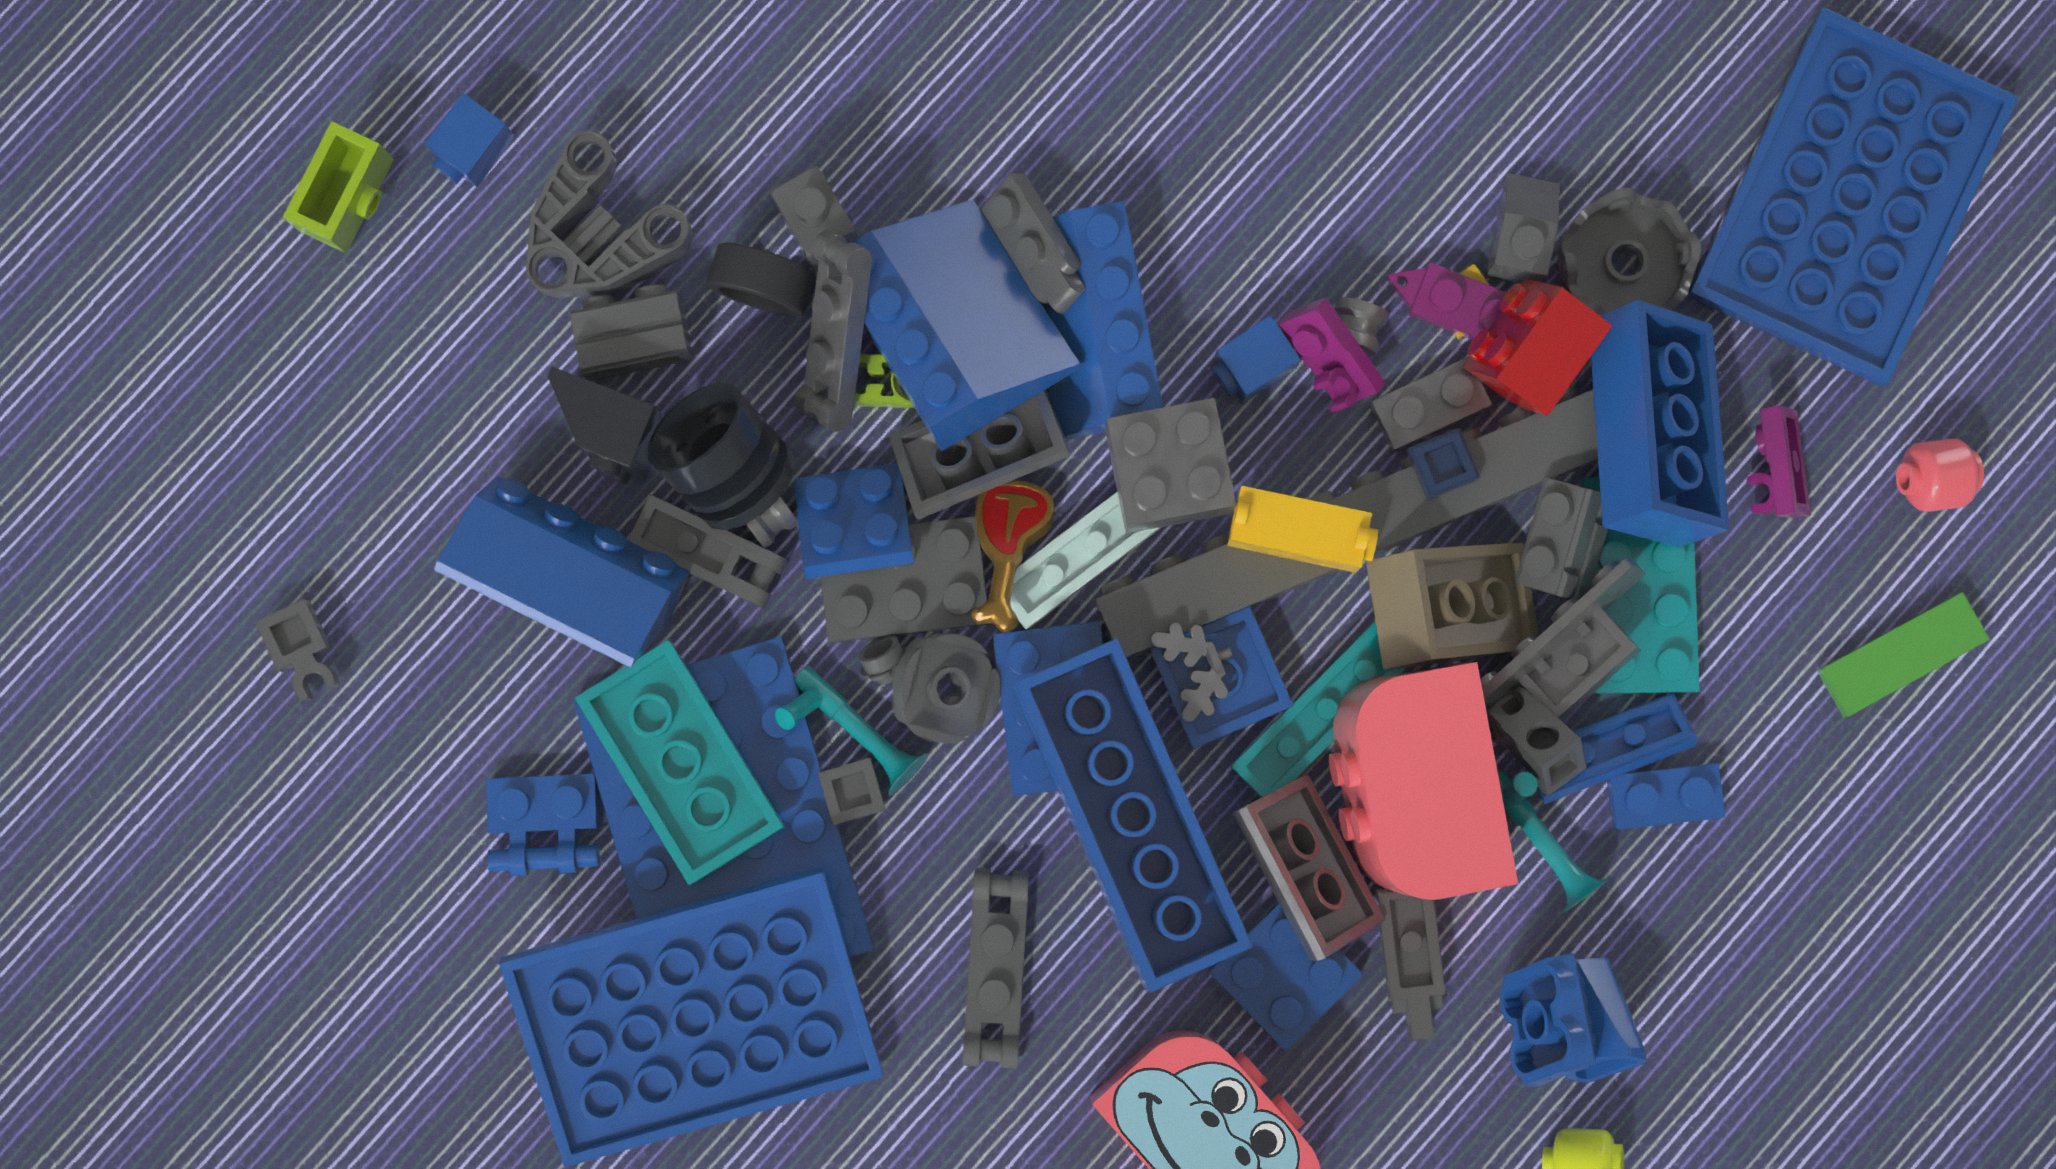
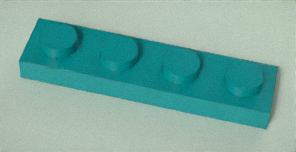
(1308, 725)

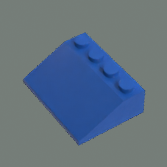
(958, 321)

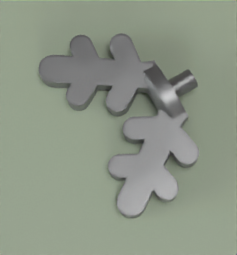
(1208, 680)

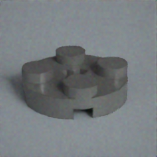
(916, 688)

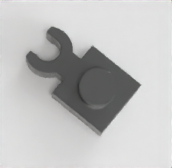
(295, 641)

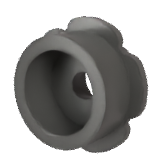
(881, 659)

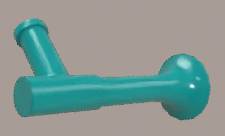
(820, 694)
(1574, 880)

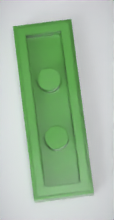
(1903, 654)

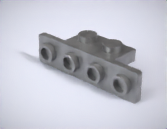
(1575, 652)

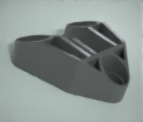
(565, 201)

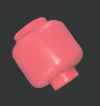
(1940, 475)

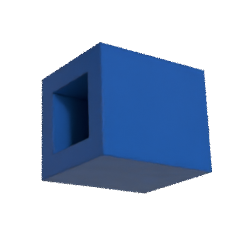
(468, 142)
(1254, 360)

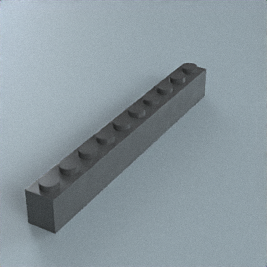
(1235, 578)

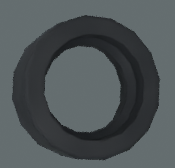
(760, 279)

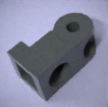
(1537, 739)

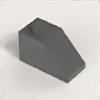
(1524, 230)

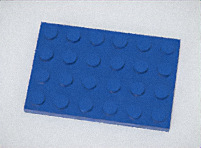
(1853, 197)
(744, 693)
(692, 1016)

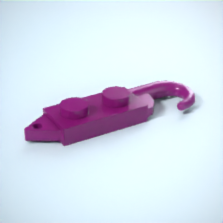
(1448, 299)

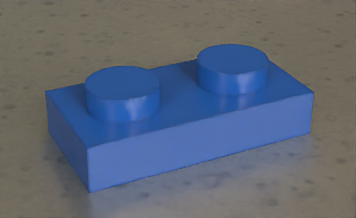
(1666, 796)

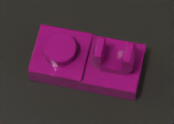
(1331, 354)
(1781, 443)

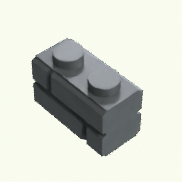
(630, 333)
(1563, 540)

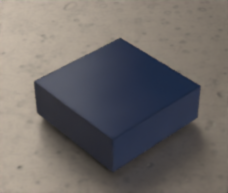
(1443, 464)

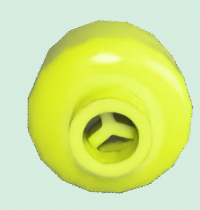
(1583, 1150)

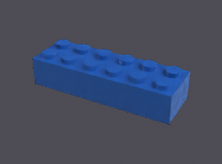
(1132, 816)

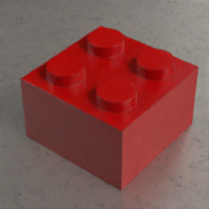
(1536, 345)

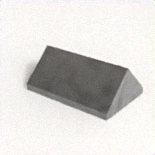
(987, 458)
(1309, 868)

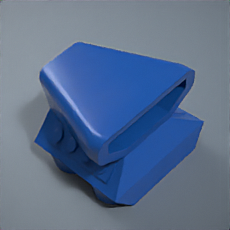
(1569, 1021)

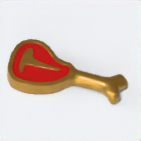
(1006, 524)

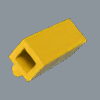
(1302, 529)

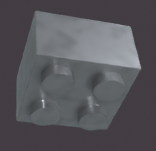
(1170, 465)

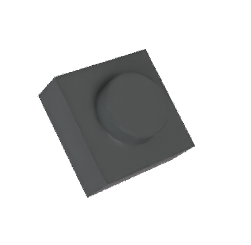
(852, 791)

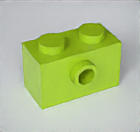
(339, 187)

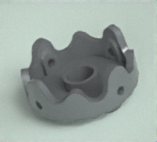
(1636, 223)

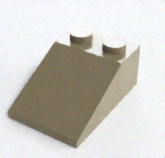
(1450, 604)

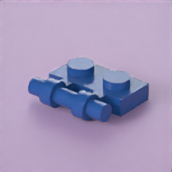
(542, 804)

